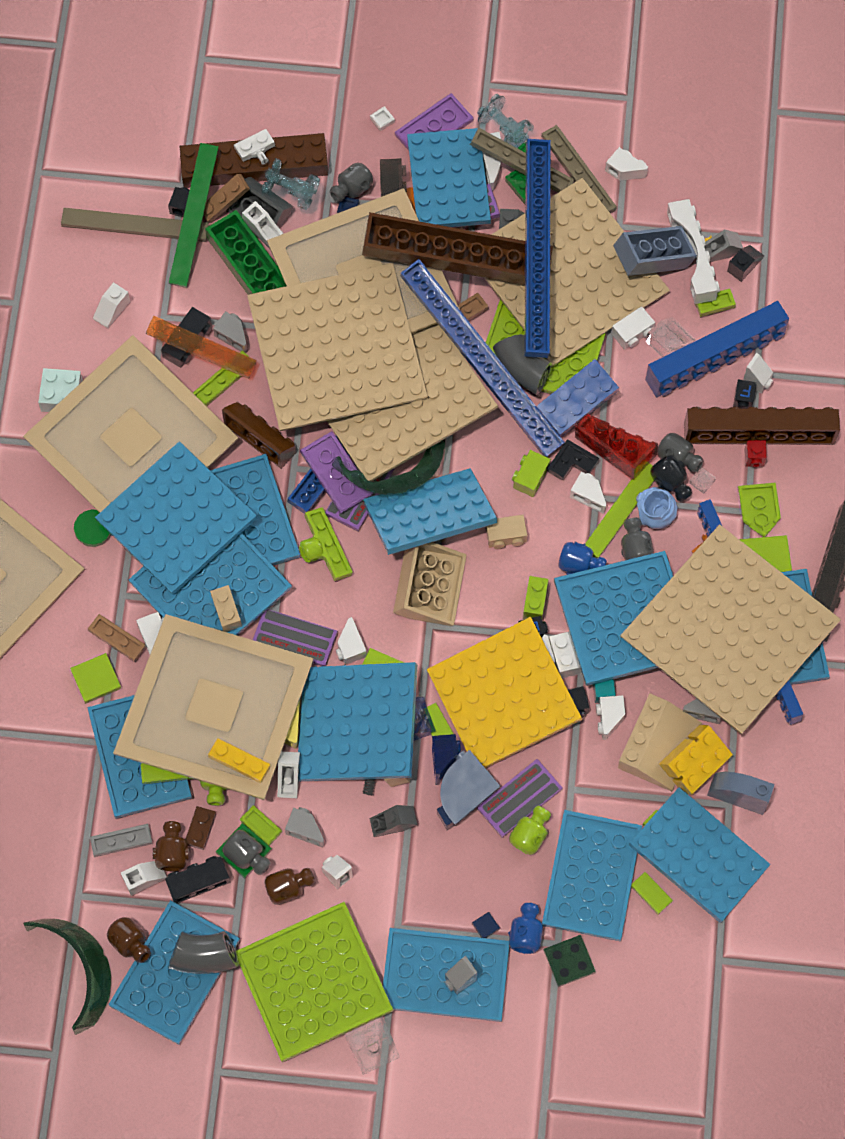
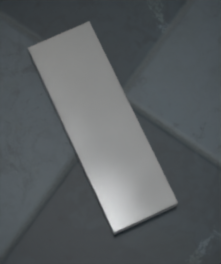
(121, 840)

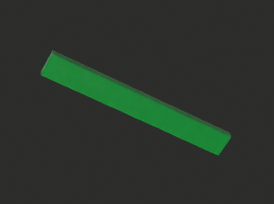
(193, 215)

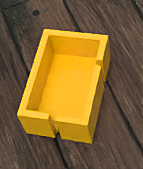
(696, 759)

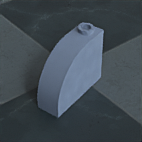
(465, 786)
(741, 791)

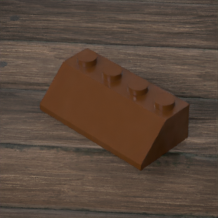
(258, 434)

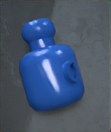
(578, 558)
(526, 930)

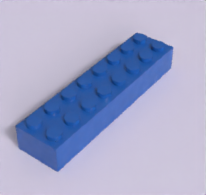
(717, 349)

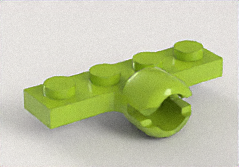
(324, 545)

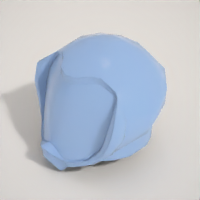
(656, 508)

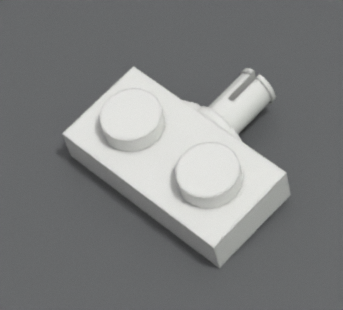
(255, 146)

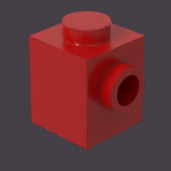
(755, 453)

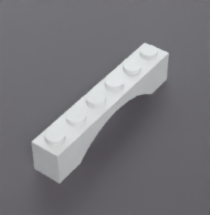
(260, 222)
(703, 285)

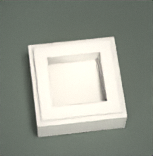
(382, 118)

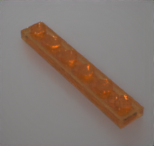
(201, 347)

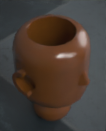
(171, 850)
(287, 885)
(128, 939)

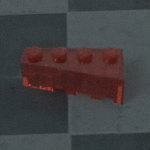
(615, 445)

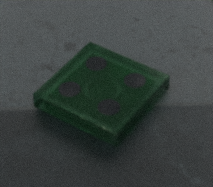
(569, 961)

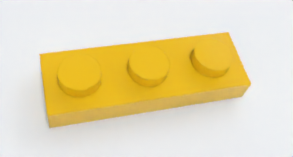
(239, 760)

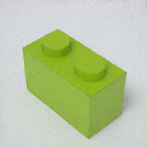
(531, 473)
(535, 597)

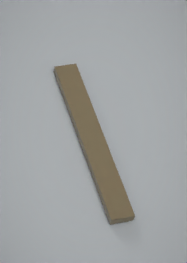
(125, 223)

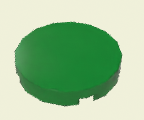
(89, 530)

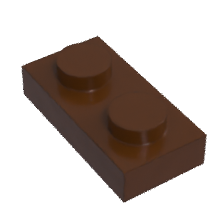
(200, 827)

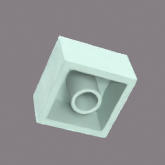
(56, 386)

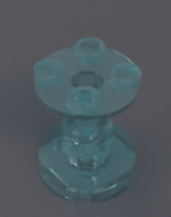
(514, 132)
(297, 187)

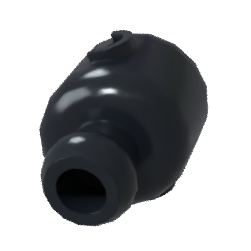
(670, 476)

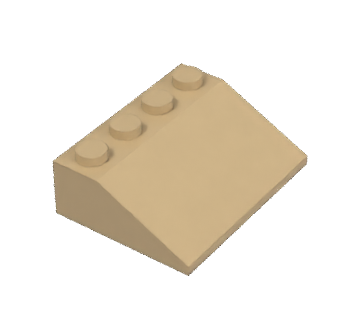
(430, 584)
(655, 736)

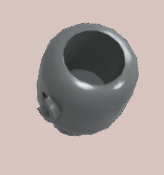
(352, 182)
(681, 449)
(636, 542)
(245, 852)

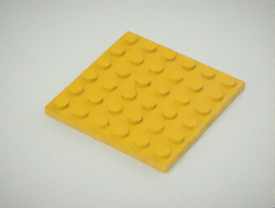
(504, 693)

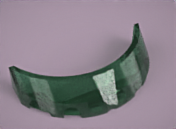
(401, 483)
(95, 966)

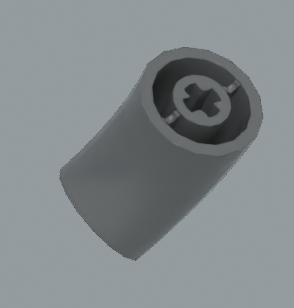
(527, 371)
(203, 954)

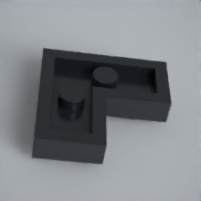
(570, 456)

